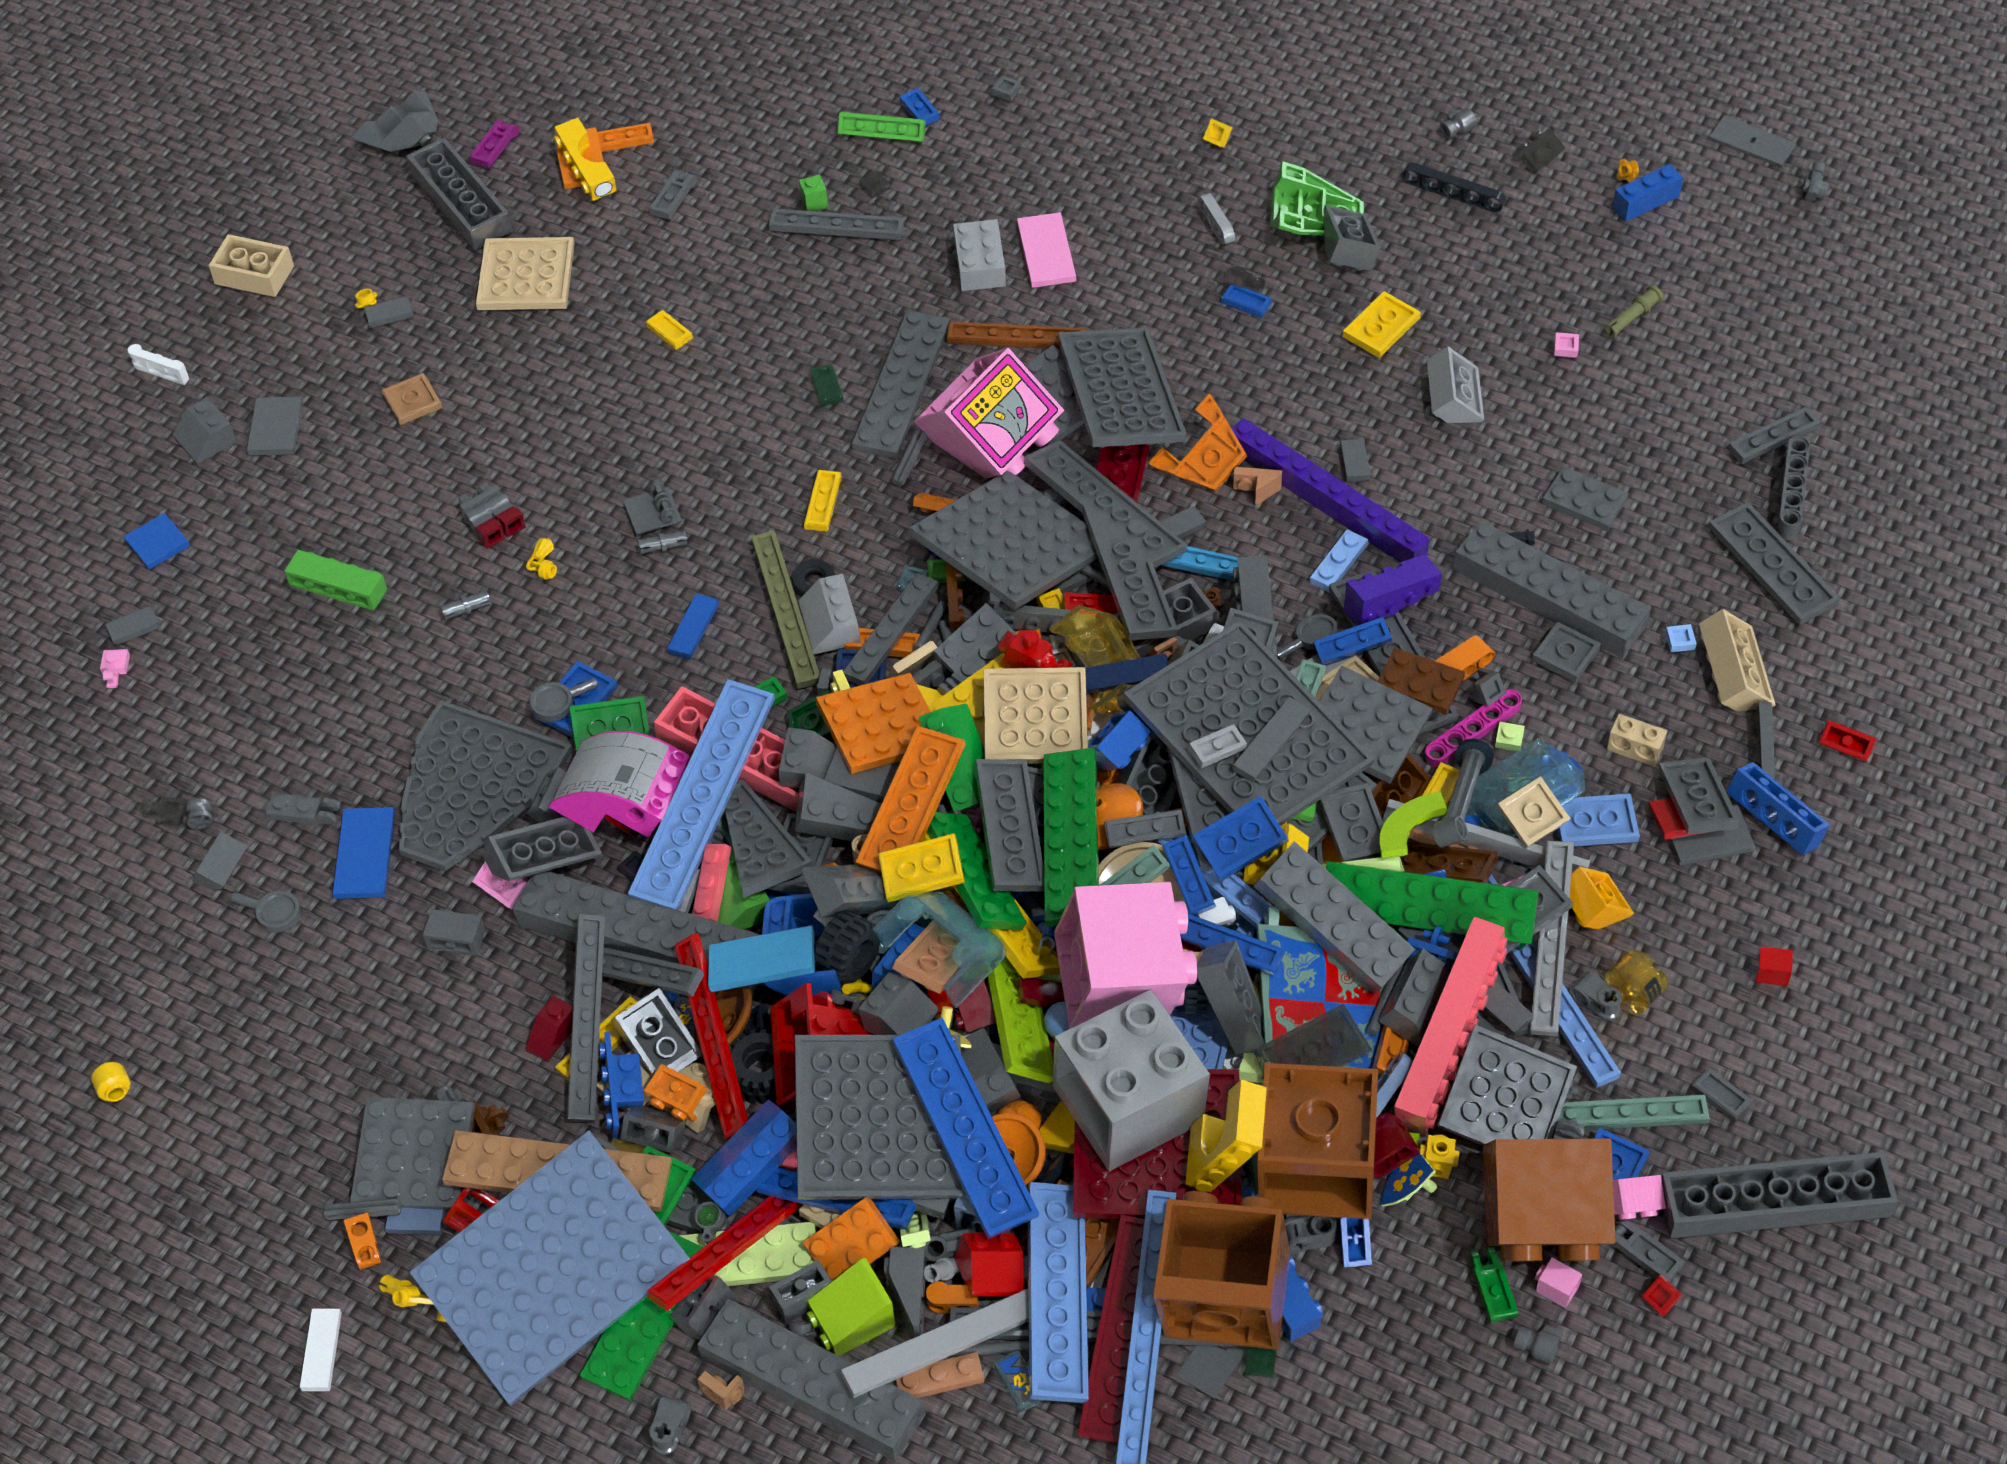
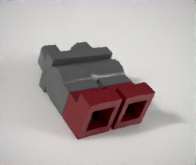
(490, 514)

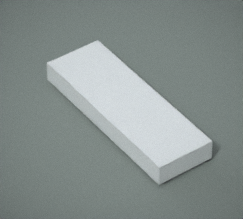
(320, 1350)

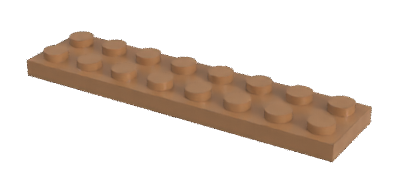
(506, 1162)

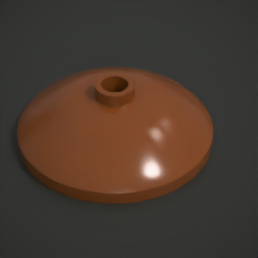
(735, 1011)

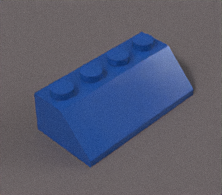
(748, 1158)

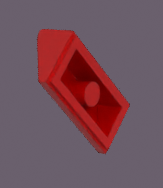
(1847, 740)

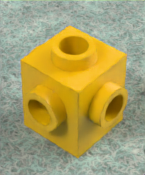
(1440, 1154)

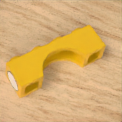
(594, 176)

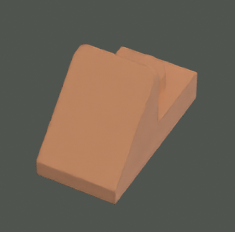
(1263, 481)

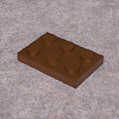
(1422, 679)

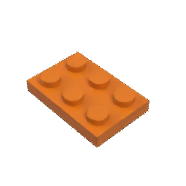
(851, 1237)

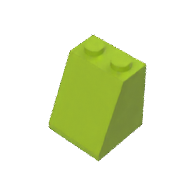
(851, 1309)

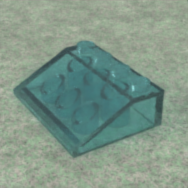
(1519, 770)

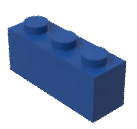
(1647, 192)

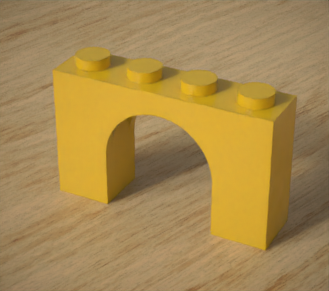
(1223, 1146)

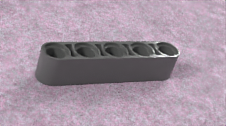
(1793, 488)

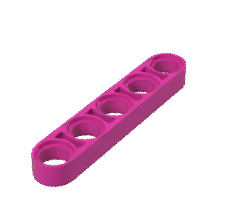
(1477, 718)

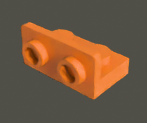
(675, 1092)

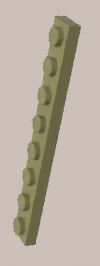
(786, 609)

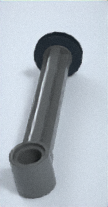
(1473, 757)

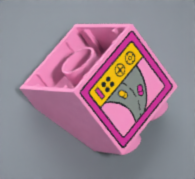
(992, 415)

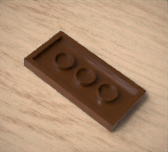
(1458, 862)

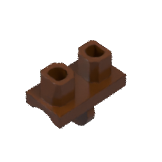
(489, 1120)

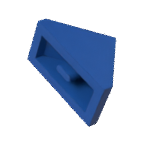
(1354, 1241)

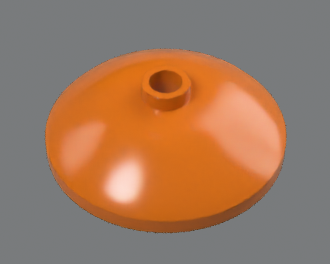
(1113, 803)
(1023, 1143)

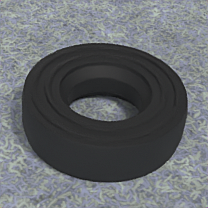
(808, 567)

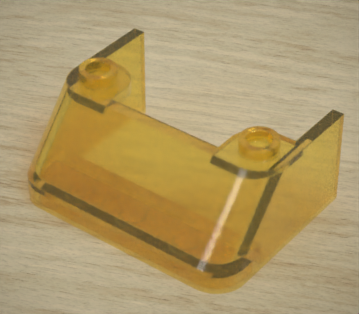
(1101, 641)

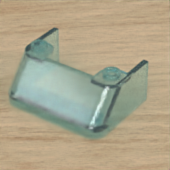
(977, 950)

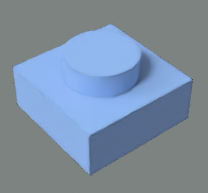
(1680, 638)

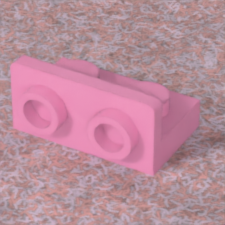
(503, 890)

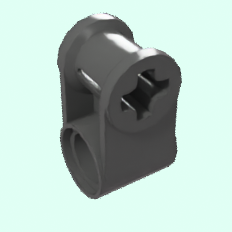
(1596, 994)
(1307, 1232)
(668, 1424)

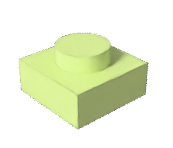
(1509, 736)

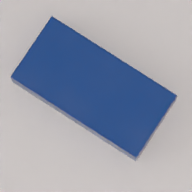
(1246, 300)

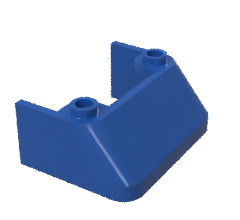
(792, 913)

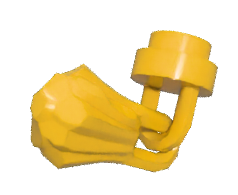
(546, 568)

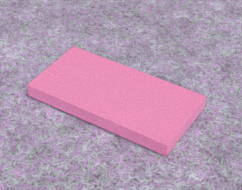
(1046, 250)

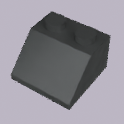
(204, 431)
(802, 754)
(896, 1007)

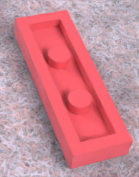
(712, 881)

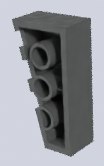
(833, 810)
(1232, 995)

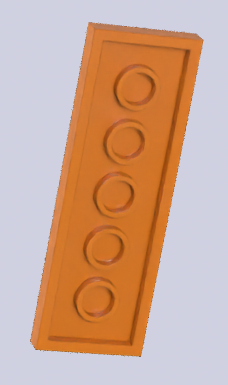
(912, 795)

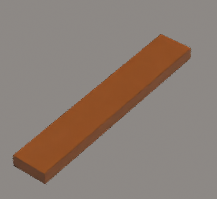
(1005, 335)

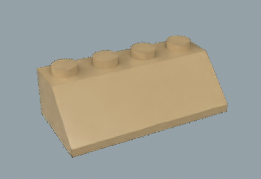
(1735, 662)

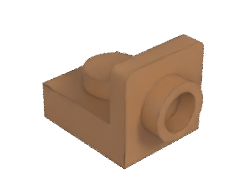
(718, 1391)

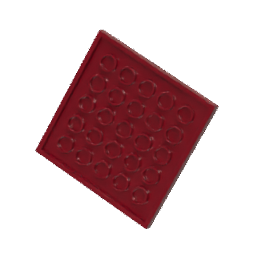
(1164, 1168)

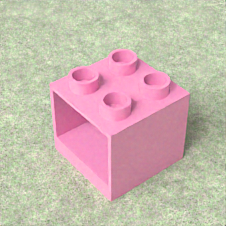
(1121, 944)

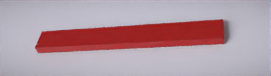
(713, 1041)
(721, 1251)

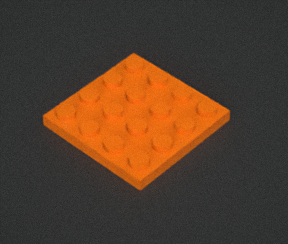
(873, 720)

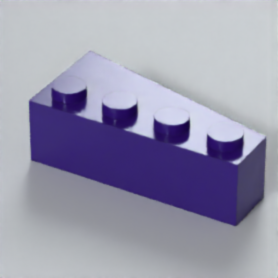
(1390, 590)

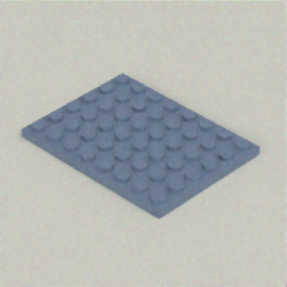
(549, 1267)

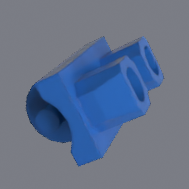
(1436, 937)

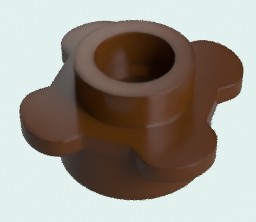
(1213, 593)

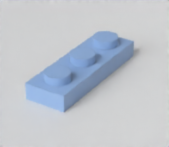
(1339, 560)

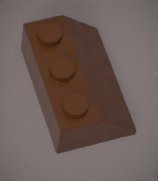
(1407, 785)

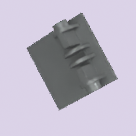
(652, 509)

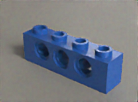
(1778, 808)

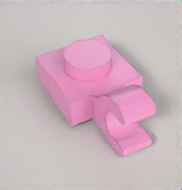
(112, 664)

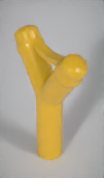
(858, 986)

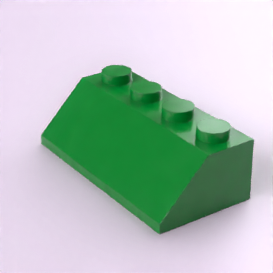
(958, 722)

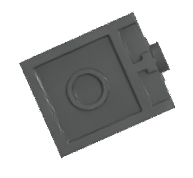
(1025, 616)

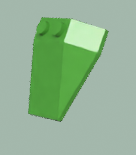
(1300, 201)

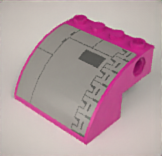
(622, 777)

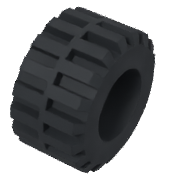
(847, 946)
(748, 1051)

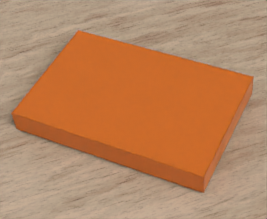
(592, 153)

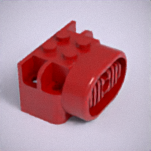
(804, 1015)

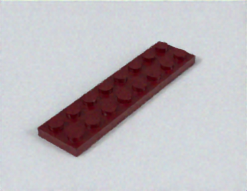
(1109, 1365)

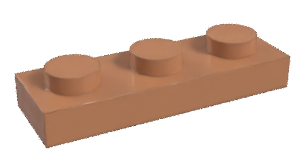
(943, 1376)

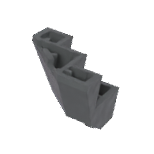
(401, 125)

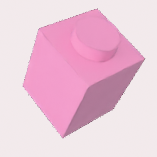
(1558, 1282)

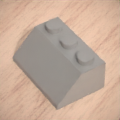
(1454, 388)
(829, 615)

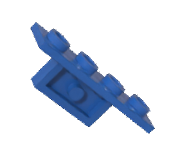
(623, 1082)

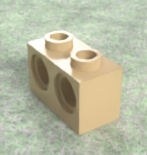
(1637, 740)

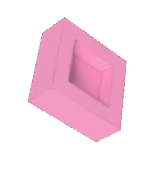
(1566, 345)

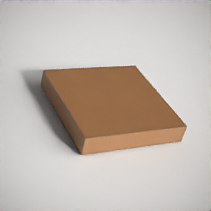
(411, 398)

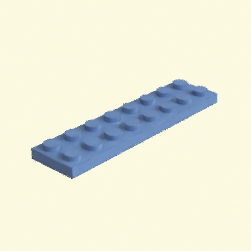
(1057, 1297)

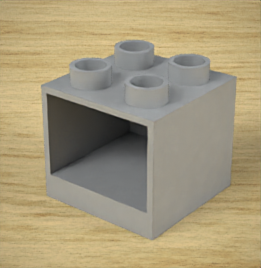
(1129, 1079)

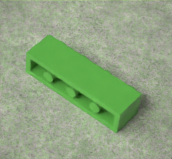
(336, 579)

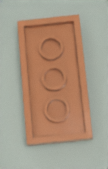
(929, 958)

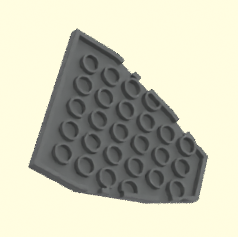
(470, 782)

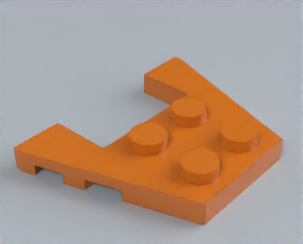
(1212, 457)

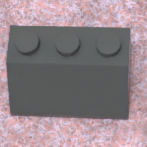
(1415, 997)

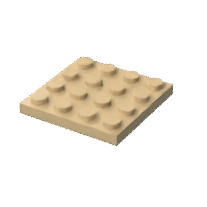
(525, 273)
(1034, 712)

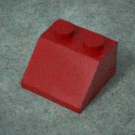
(991, 1264)

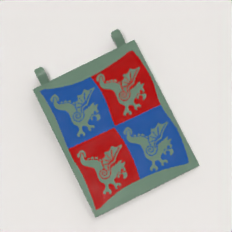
(1309, 986)

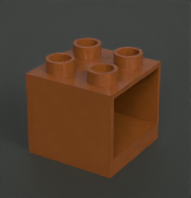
(1319, 1140)
(1549, 1197)
(1222, 1271)

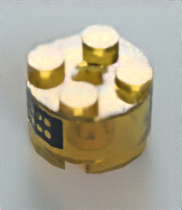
(1637, 980)

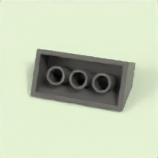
(539, 848)
(846, 888)

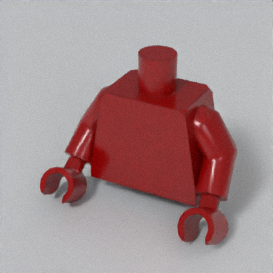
(1028, 651)

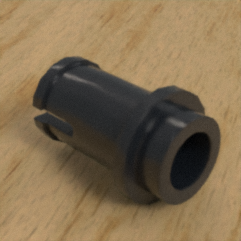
(1526, 536)

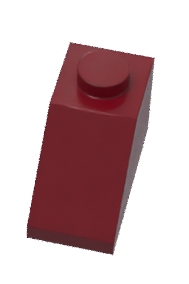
(976, 1010)
(550, 1029)

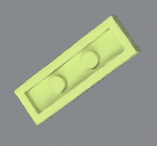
(917, 1231)

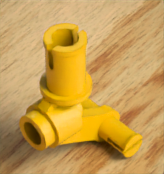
(405, 1294)

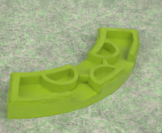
(1399, 824)

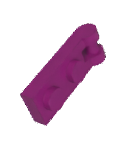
(493, 143)

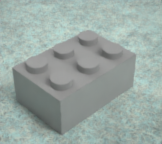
(979, 255)

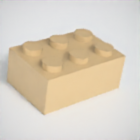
(251, 265)

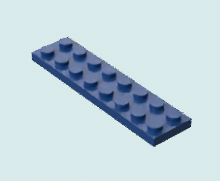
(965, 1128)

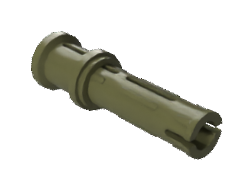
(1640, 306)

